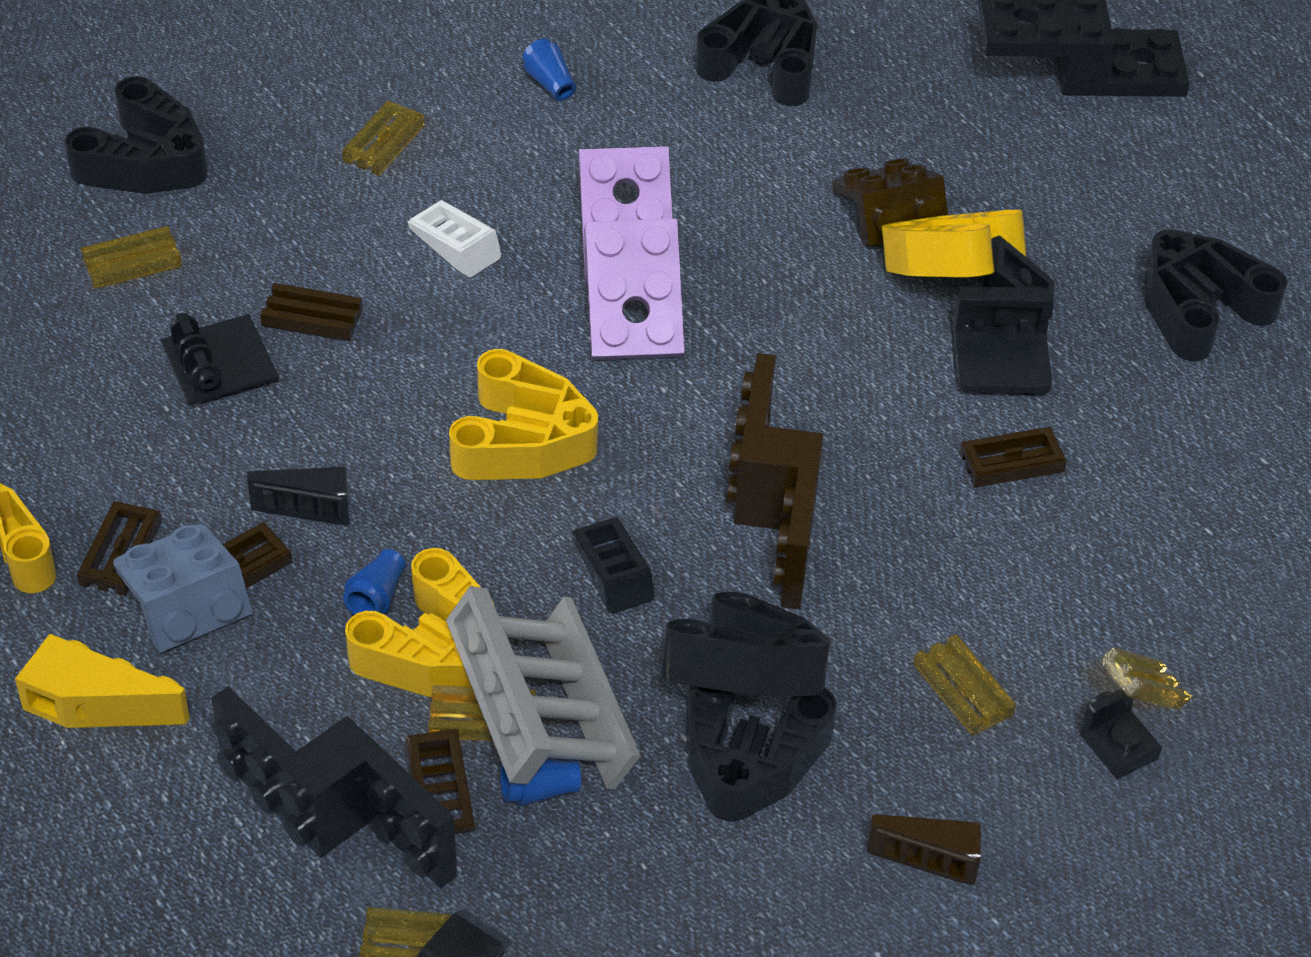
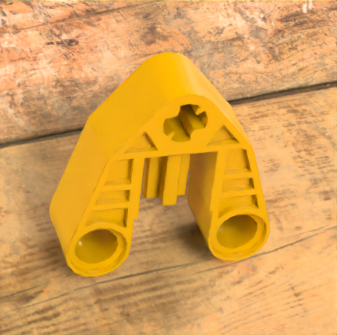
(950, 243)
(545, 425)
(24, 545)
(421, 656)

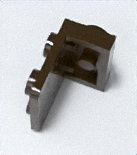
(892, 195)

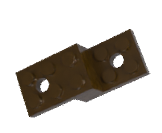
(775, 479)

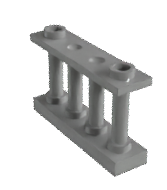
(515, 713)

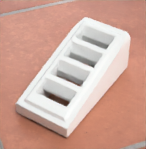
(460, 240)

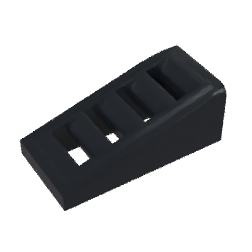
(302, 493)
(615, 568)

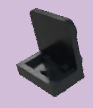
(1003, 339)

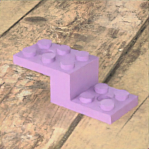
(630, 253)

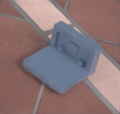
(184, 585)

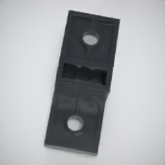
(1087, 51)
(335, 788)

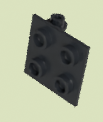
(217, 357)

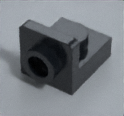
(1118, 734)

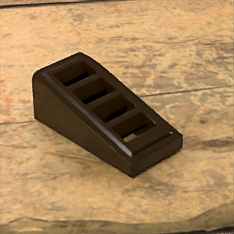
(439, 745)
(931, 845)

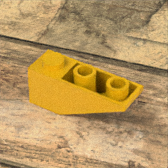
(88, 689)

